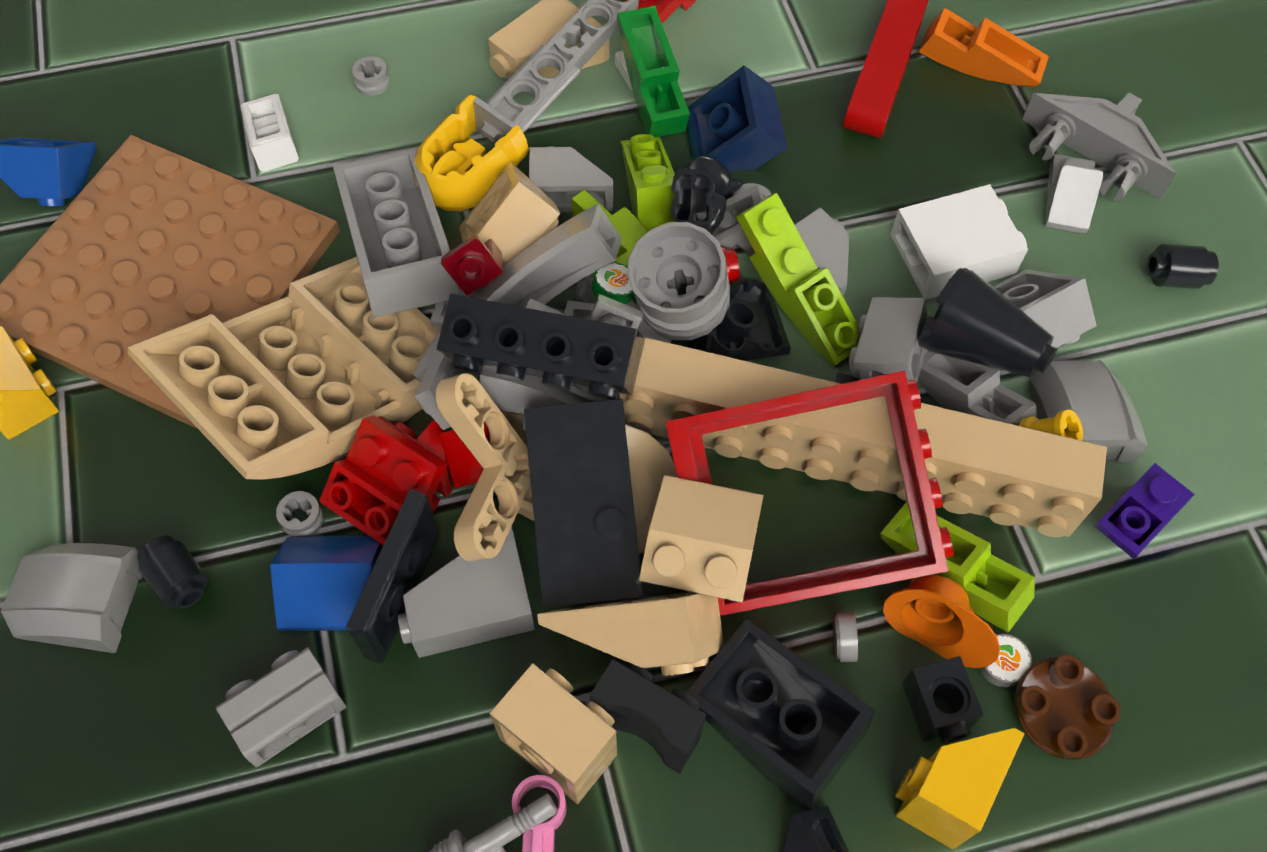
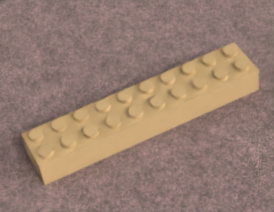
(978, 461)

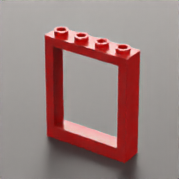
(912, 448)

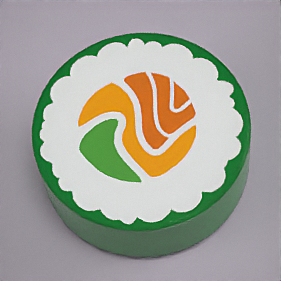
(613, 283)

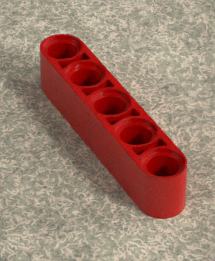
(884, 67)

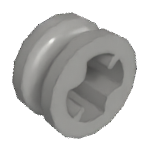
(368, 66)
(307, 504)

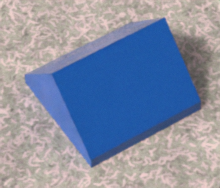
(320, 580)

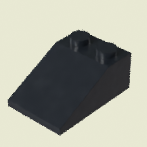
(781, 713)

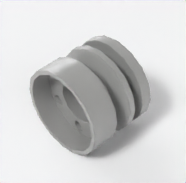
(677, 258)

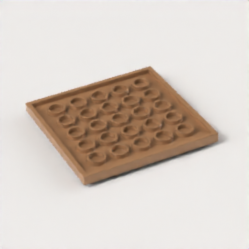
(148, 253)

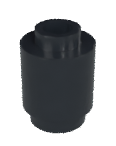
(1182, 266)
(172, 572)

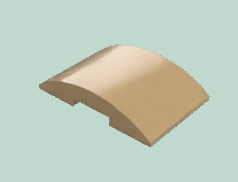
(293, 376)

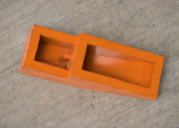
(983, 50)

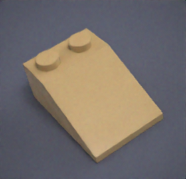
(646, 631)

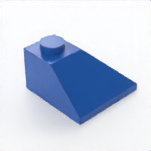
(45, 167)

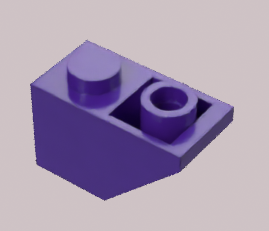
(1144, 510)

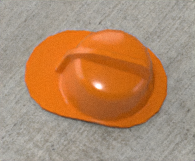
(941, 618)

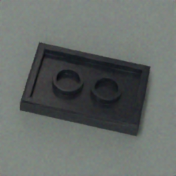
(393, 575)

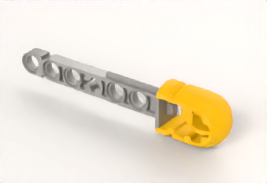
(456, 163)

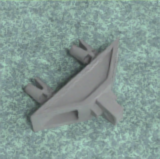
(1103, 134)

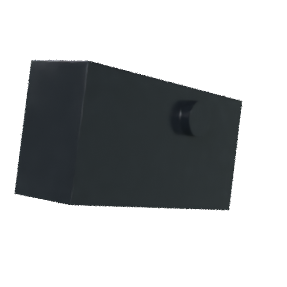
(583, 503)

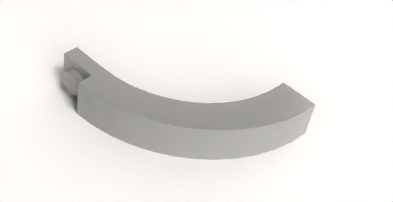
(535, 273)

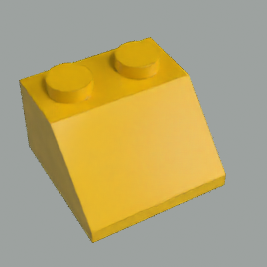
(23, 391)
(957, 786)

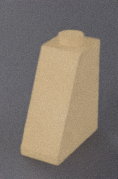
(535, 27)

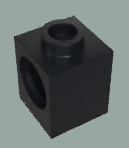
(951, 681)

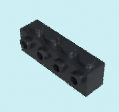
(541, 345)

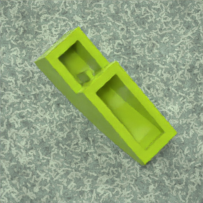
(992, 585)

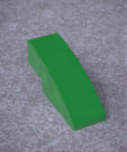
(652, 72)

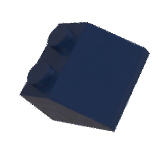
(737, 122)

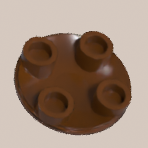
(1065, 708)

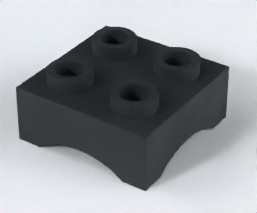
(644, 709)

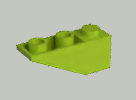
(648, 180)

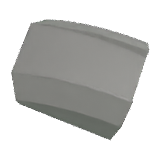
(1098, 401)
(73, 595)

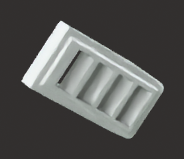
(269, 135)

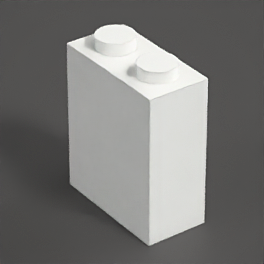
(957, 233)

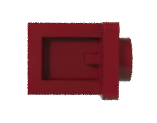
(473, 264)

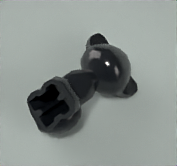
(701, 192)

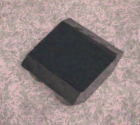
(749, 327)

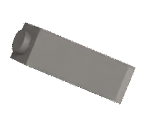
(467, 604)

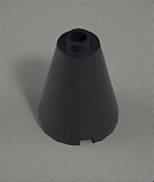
(986, 328)

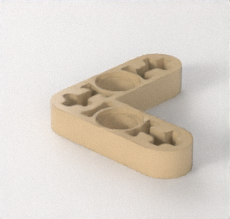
(505, 464)

